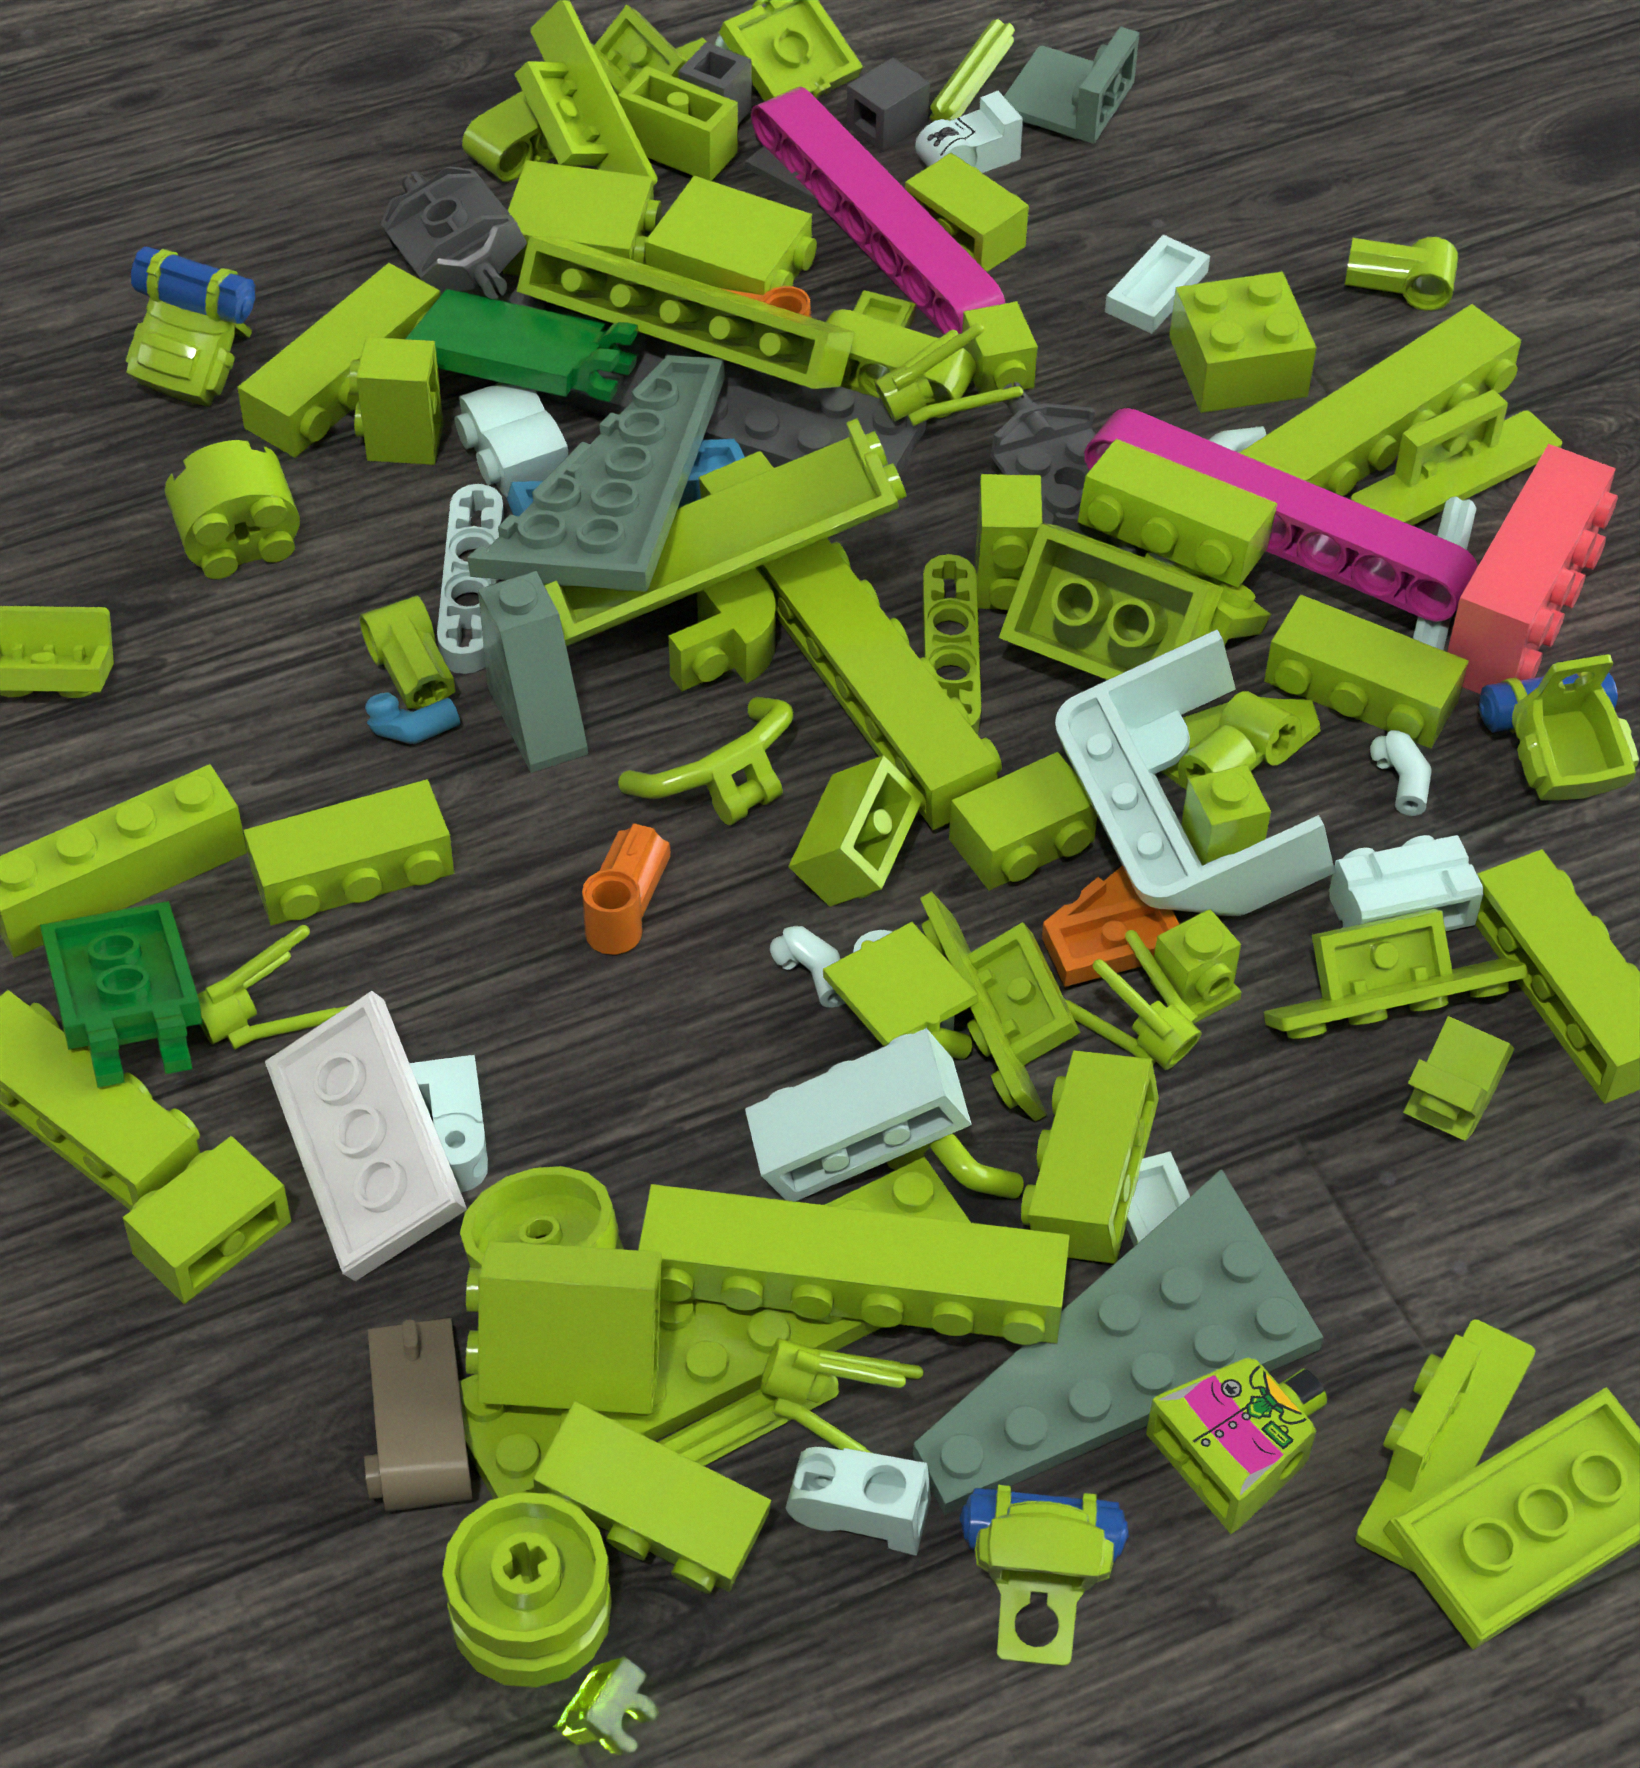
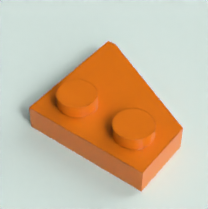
(1097, 928)

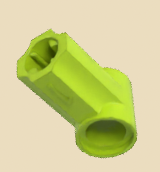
(1419, 272)
(406, 645)

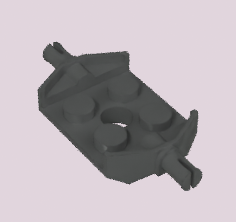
(453, 231)
(1051, 444)

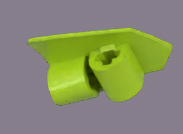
(1244, 733)

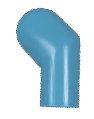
(406, 725)

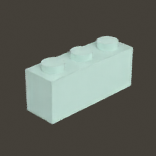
(857, 1116)

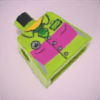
(1237, 1435)

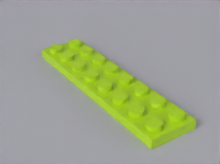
(704, 1354)

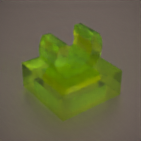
(600, 1704)

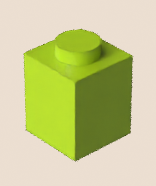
(1004, 349)
(1224, 813)

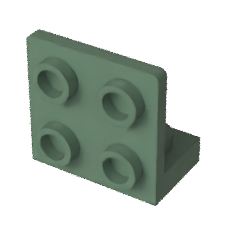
(1074, 92)

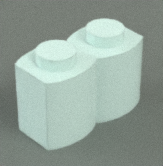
(510, 434)

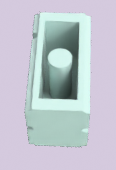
(1406, 881)

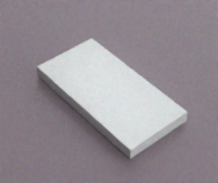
(364, 1136)

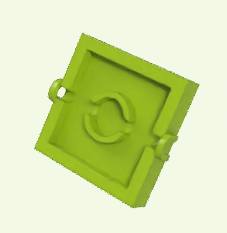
(791, 47)

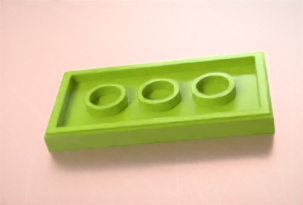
(1528, 1519)

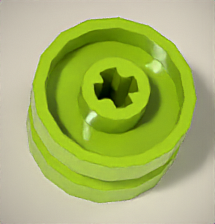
(541, 1208)
(527, 1589)

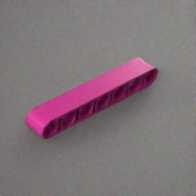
(874, 209)
(1315, 524)

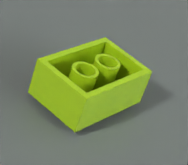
(1103, 604)

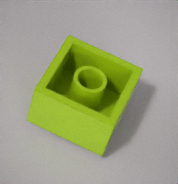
(1242, 342)

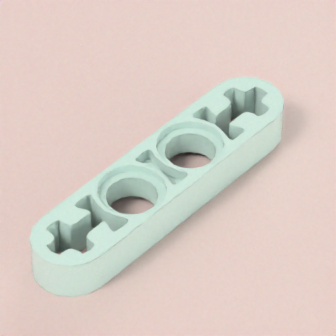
(457, 578)

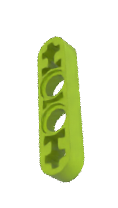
(957, 649)

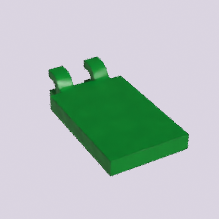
(526, 345)
(123, 983)

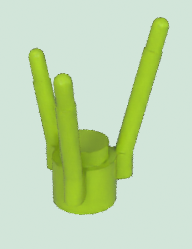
(907, 387)
(228, 1005)
(1163, 1031)
(801, 1374)

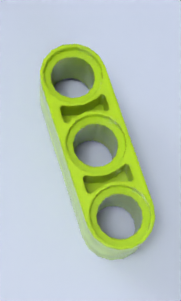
(506, 138)
(883, 347)

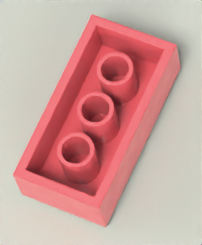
(1533, 569)

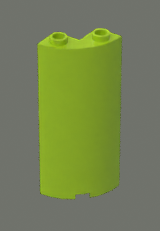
(747, 529)

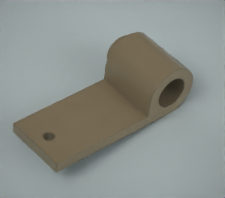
(417, 1417)

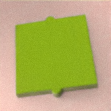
(900, 984)

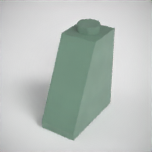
(531, 671)

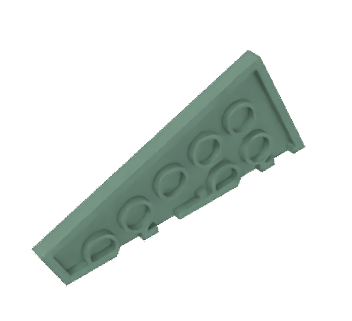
(613, 500)
(1163, 1315)

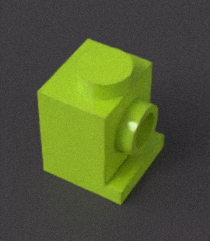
(1200, 963)

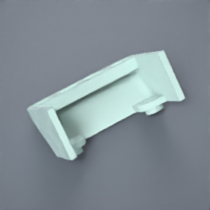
(1135, 729)

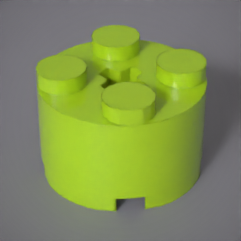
(232, 508)

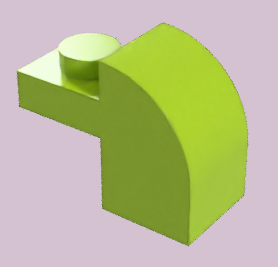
(731, 633)
(1458, 1078)

